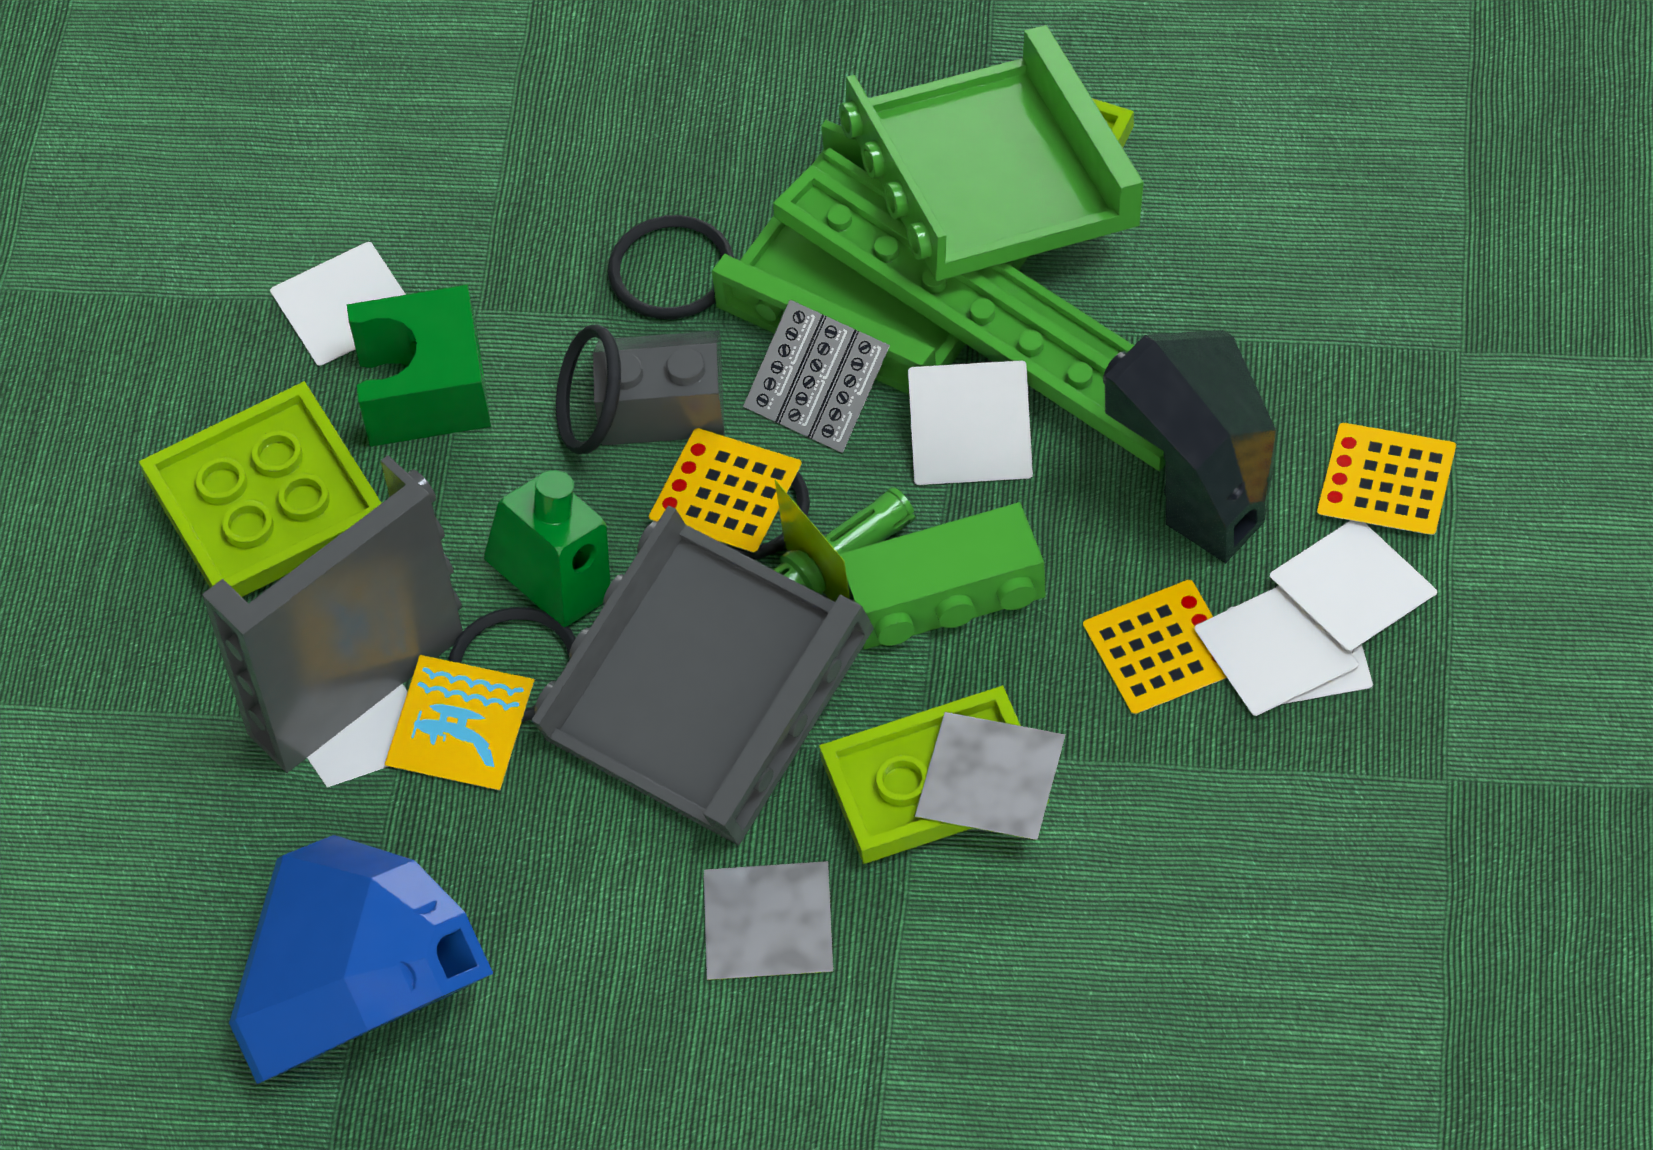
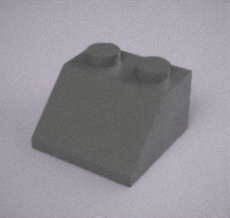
(665, 387)

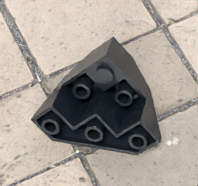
(1216, 435)

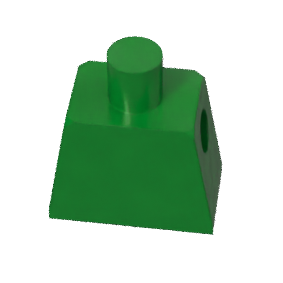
(551, 547)

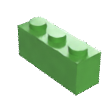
(946, 574)

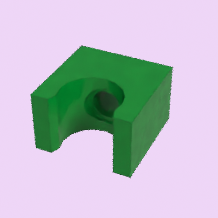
(444, 375)

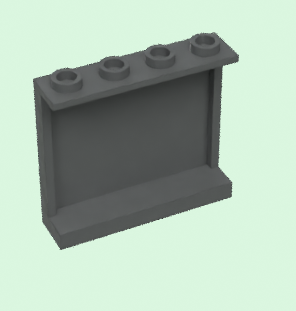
(340, 624)
(701, 676)

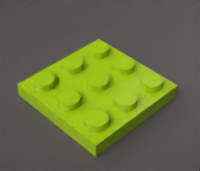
(260, 490)

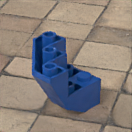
(344, 950)

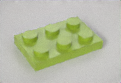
(884, 770)

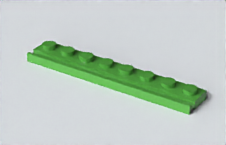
(987, 309)

